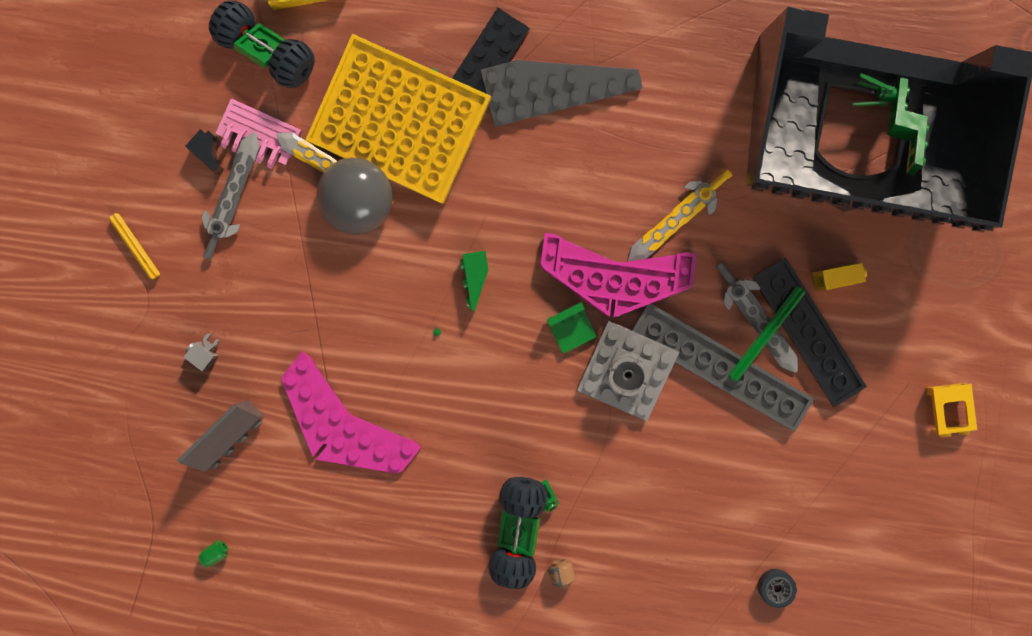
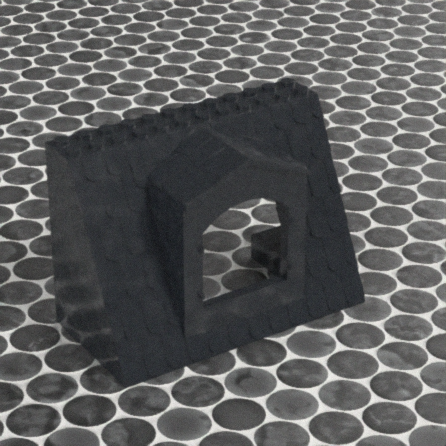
(970, 107)

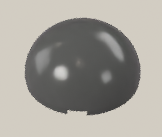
(354, 196)

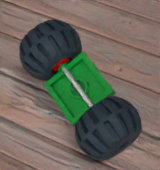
(287, 60)
(521, 503)

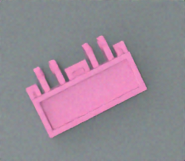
(246, 120)

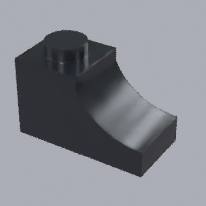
(205, 148)

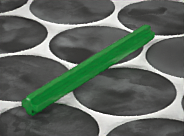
(766, 333)

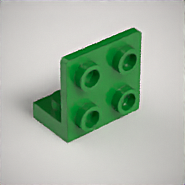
(571, 328)

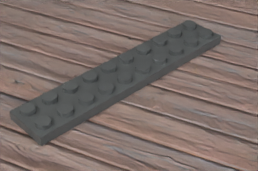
(715, 362)

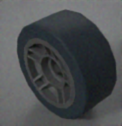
(786, 585)

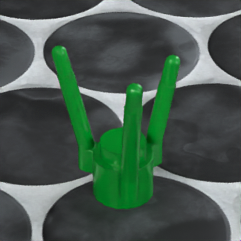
(885, 93)

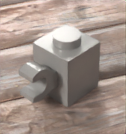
(201, 354)

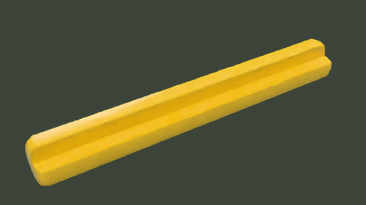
(134, 246)

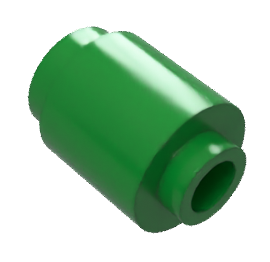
(213, 553)

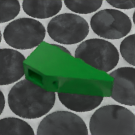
(476, 271)

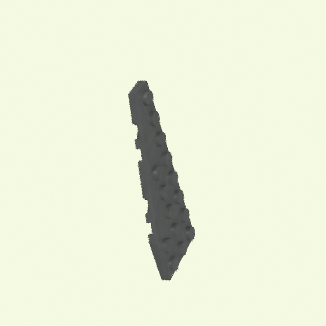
(537, 88)

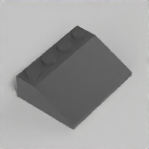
(222, 437)

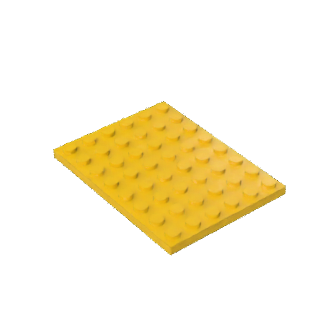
(399, 117)

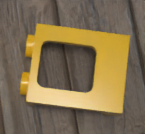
(952, 393)

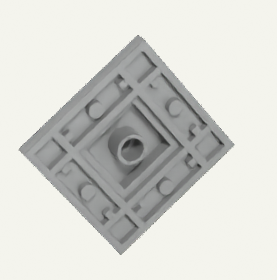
(626, 351)

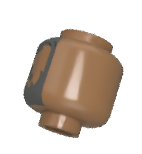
(562, 573)

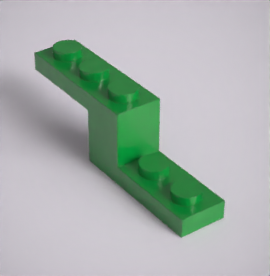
(908, 127)

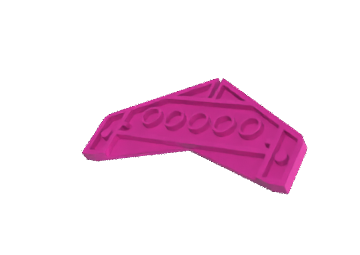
(604, 280)
(327, 421)

